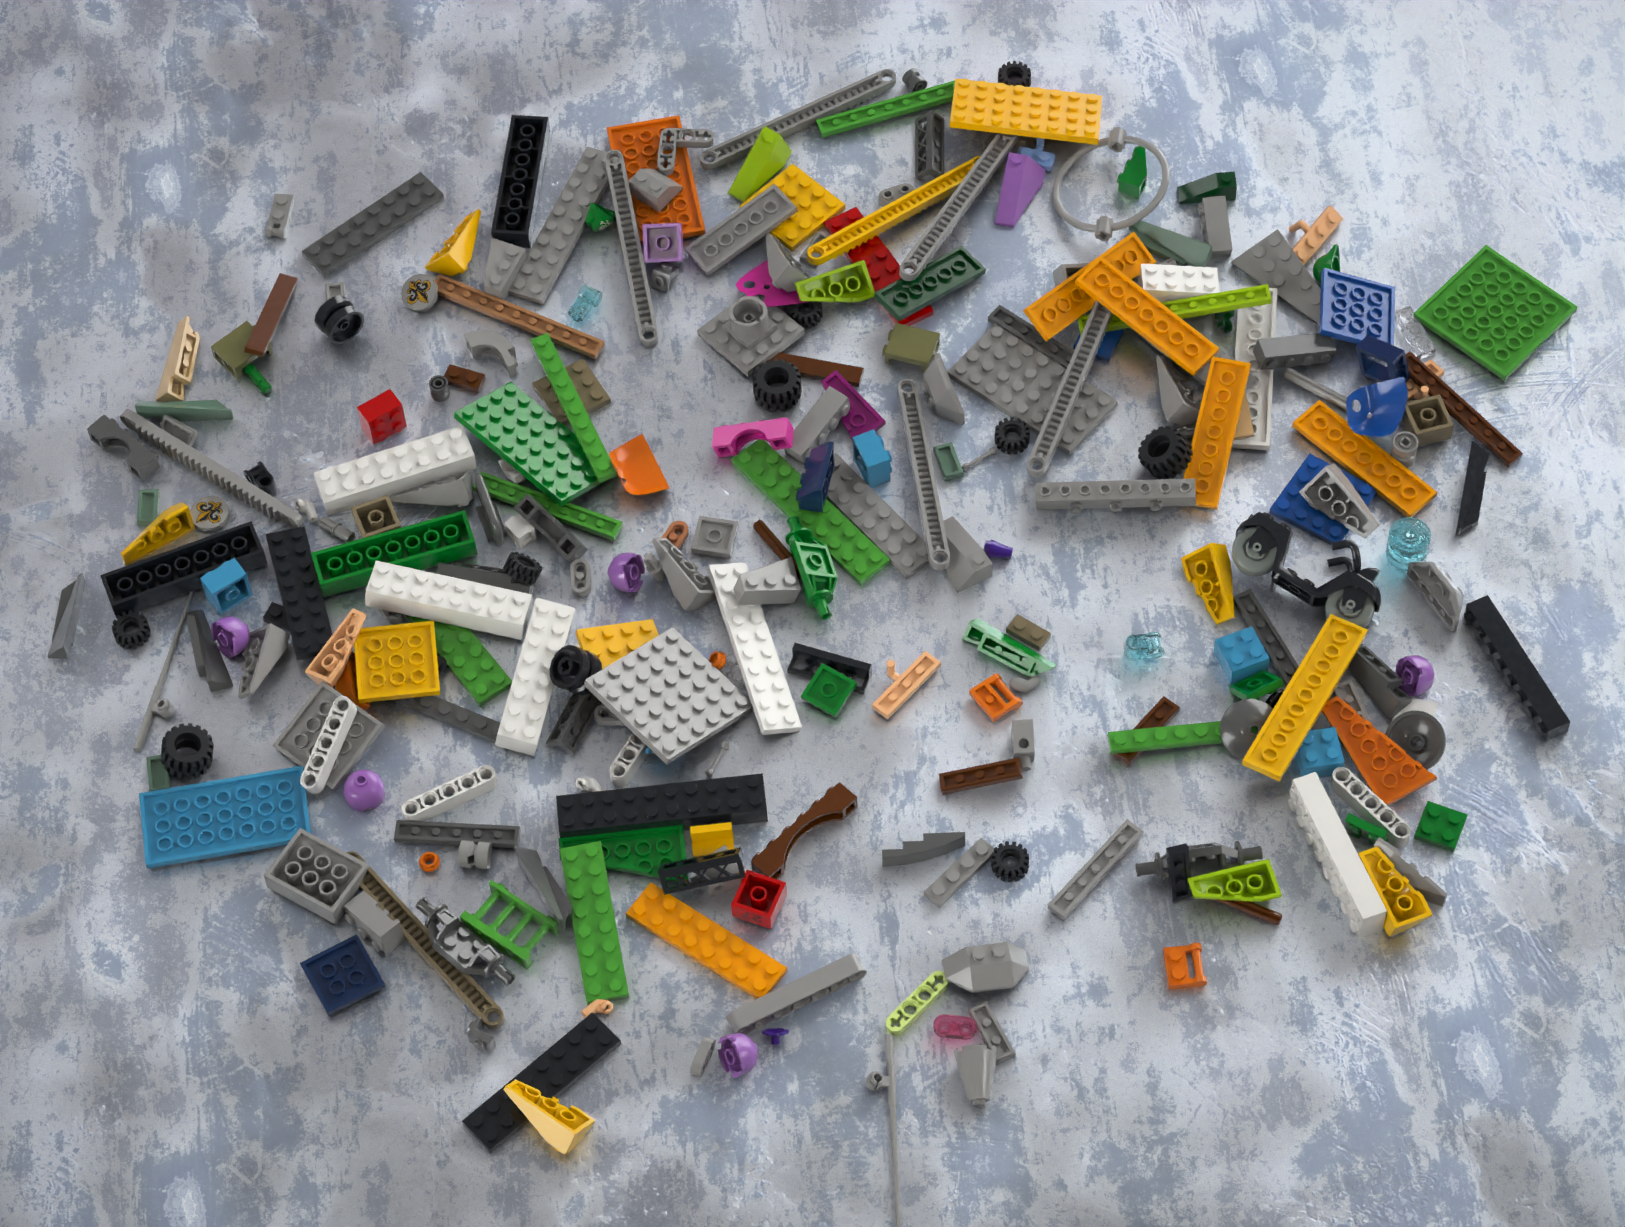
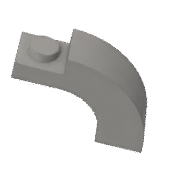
(492, 344)

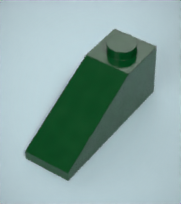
(1210, 186)

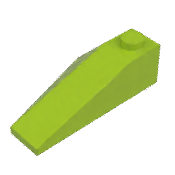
(839, 285)
(1241, 883)

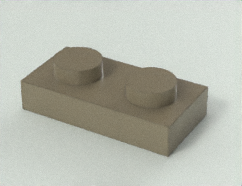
(1028, 632)

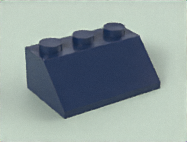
(817, 478)

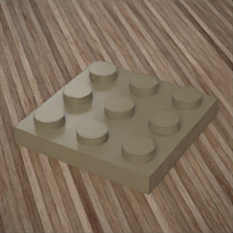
(586, 384)

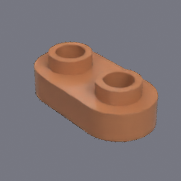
(675, 539)

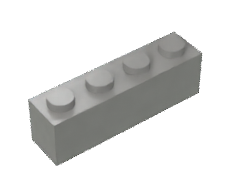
(818, 423)

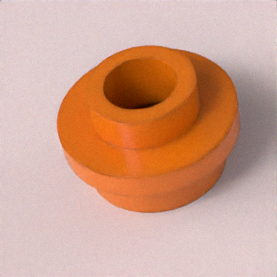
(717, 659)
(426, 857)

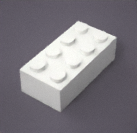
(1177, 282)

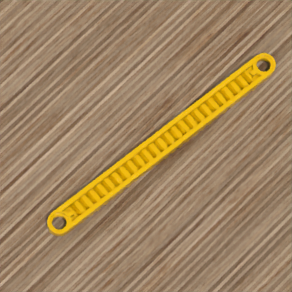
(889, 215)

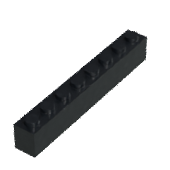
(1517, 668)

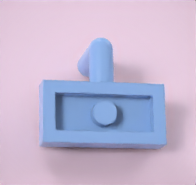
(1043, 158)

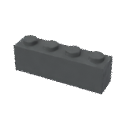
(1294, 351)

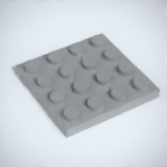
(303, 731)

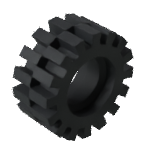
(1015, 70)
(809, 318)
(1008, 444)
(522, 568)
(131, 620)
(1010, 872)

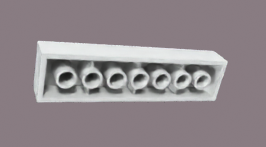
(395, 470)
(448, 600)
(532, 683)
(1337, 855)

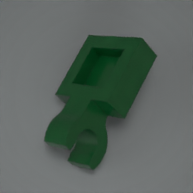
(1224, 320)

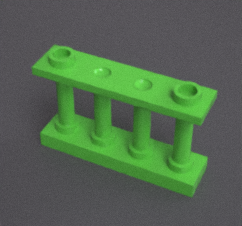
(505, 944)

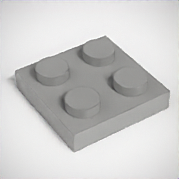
(714, 537)

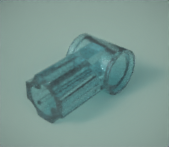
(586, 299)

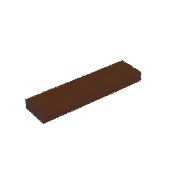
(1158, 716)
(981, 776)

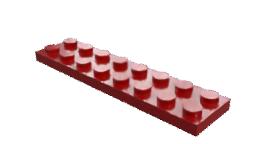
(878, 259)

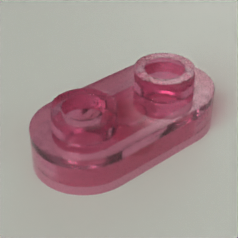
(955, 1025)

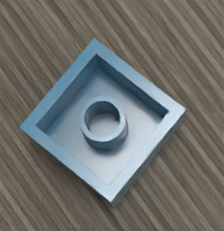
(872, 458)
(226, 586)
(1241, 654)
(1320, 753)

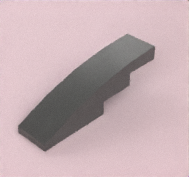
(917, 851)

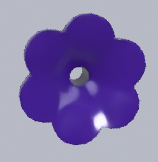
(775, 1034)

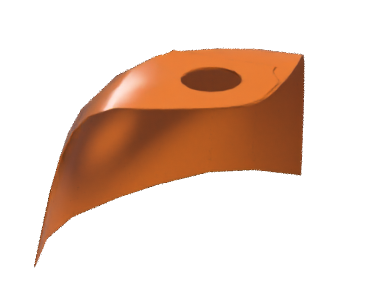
(634, 464)

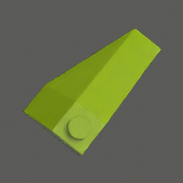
(762, 162)

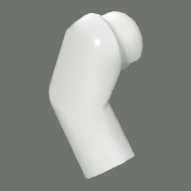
(307, 508)
(588, 784)

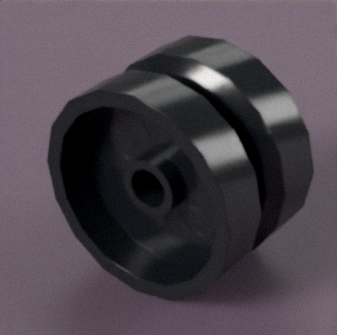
(339, 319)
(572, 667)

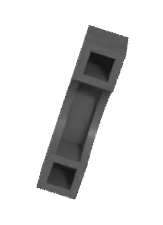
(108, 434)
(551, 528)

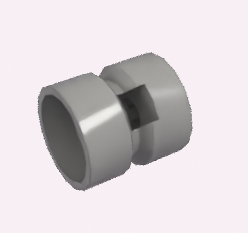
(1405, 448)
(475, 854)

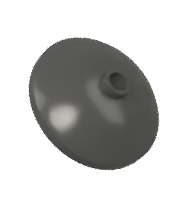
(1237, 725)
(1415, 726)

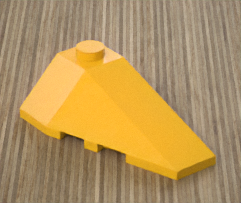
(457, 249)

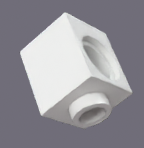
(520, 531)

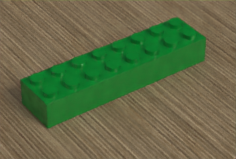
(412, 546)

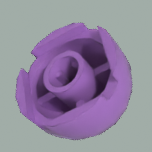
(626, 572)
(231, 635)
(1416, 674)
(364, 790)
(737, 1054)

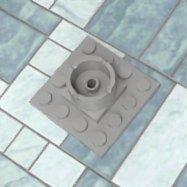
(750, 332)

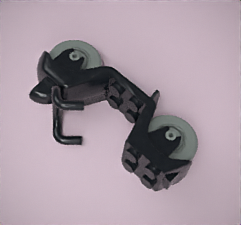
(1263, 547)

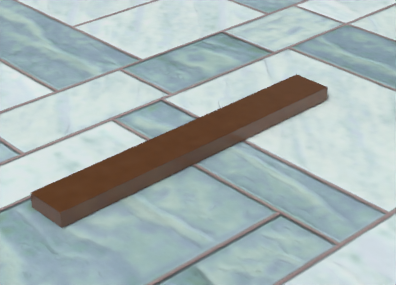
(1463, 412)

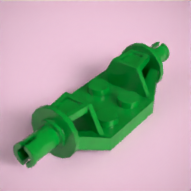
(814, 567)

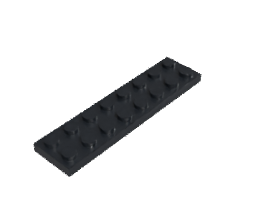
(299, 591)
(550, 1074)

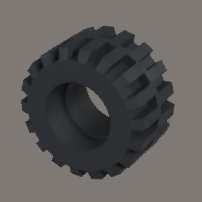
(779, 397)
(1165, 452)
(189, 737)

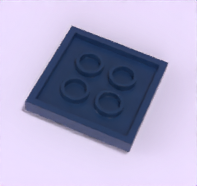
(342, 975)

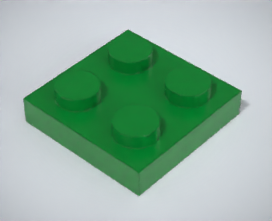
(1256, 685)
(828, 690)
(1440, 826)
(1361, 828)

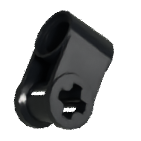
(261, 478)

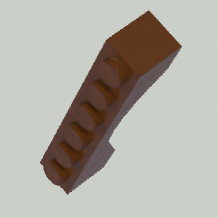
(833, 806)

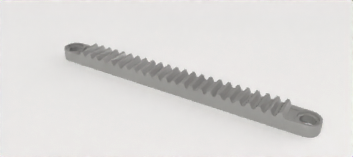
(801, 117)
(957, 206)
(631, 248)
(1069, 389)
(211, 470)
(923, 475)

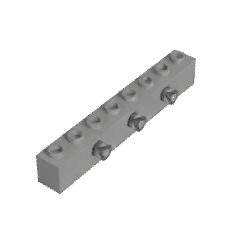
(1115, 494)

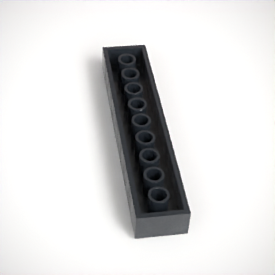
(682, 803)

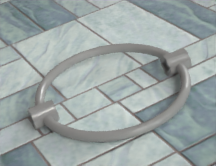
(1105, 225)

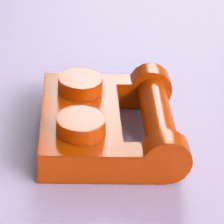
(990, 701)
(1177, 966)

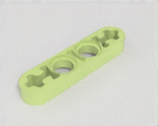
(915, 1001)

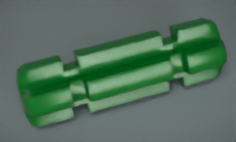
(257, 378)

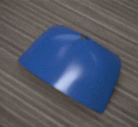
(1384, 401)

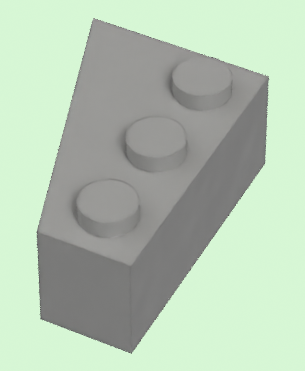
(1215, 225)
(502, 267)
(768, 584)
(374, 923)

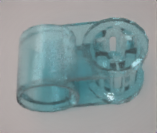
(1144, 645)

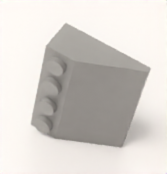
(316, 875)

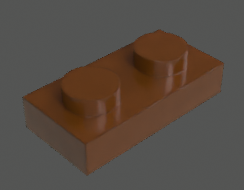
(464, 378)

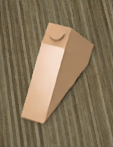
(333, 657)

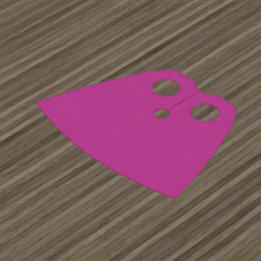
(773, 295)

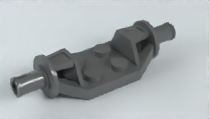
(1205, 851)
(462, 945)

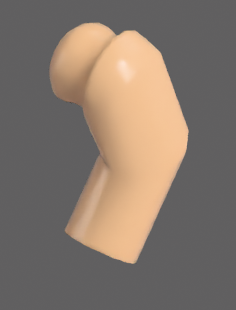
(598, 1006)

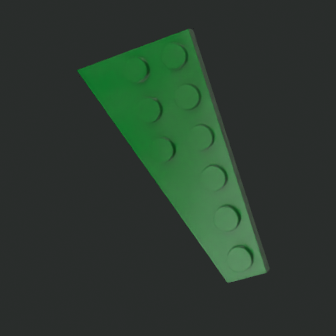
(637, 850)

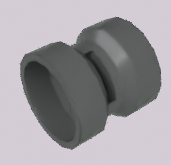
(914, 81)
(439, 388)

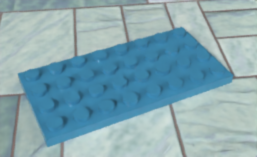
(223, 816)

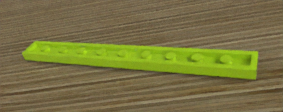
(1203, 305)

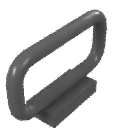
(488, 513)

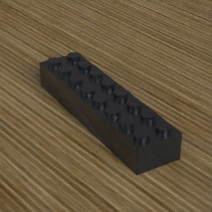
(521, 180)
(180, 569)

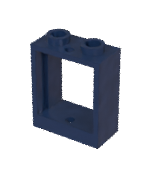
(1373, 348)

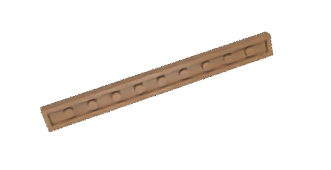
(518, 316)

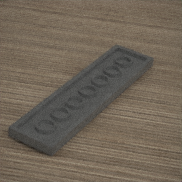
(372, 224)

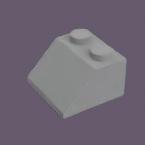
(653, 188)

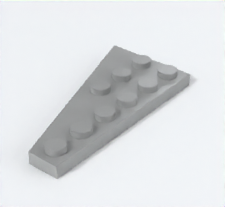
(1277, 265)

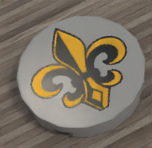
(419, 292)
(209, 513)

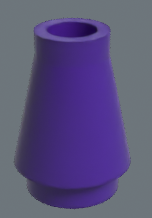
(996, 550)

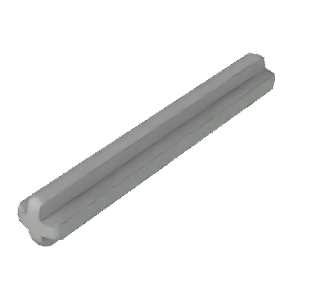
(1316, 388)

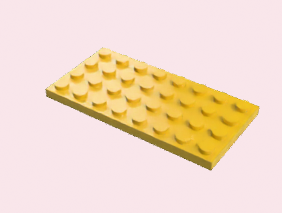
(1026, 111)

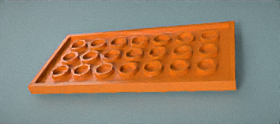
(640, 150)

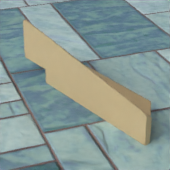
(179, 363)

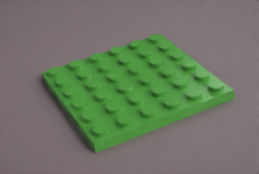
(1495, 312)

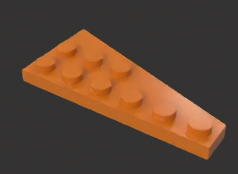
(1379, 760)

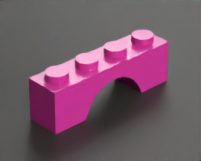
(730, 439)

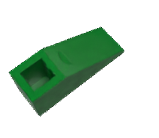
(1134, 178)

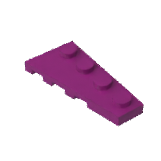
(862, 415)

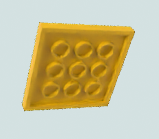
(813, 205)
(616, 640)
(397, 662)

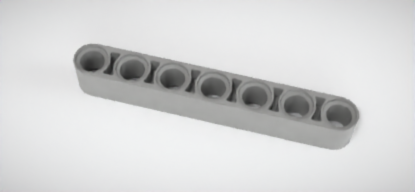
(796, 994)

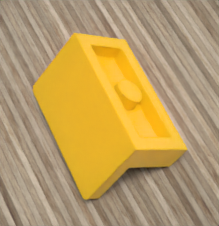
(711, 837)

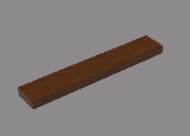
(271, 315)
(821, 369)

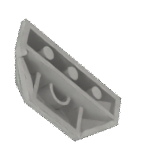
(941, 392)
(1438, 590)
(986, 967)

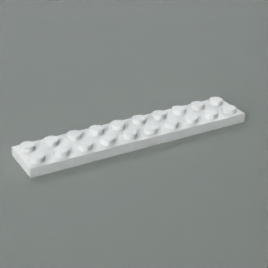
(1256, 324)
(755, 654)

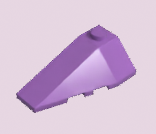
(1020, 183)

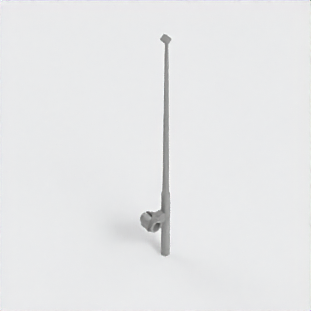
(156, 706)
(876, 1081)

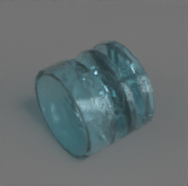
(1407, 542)

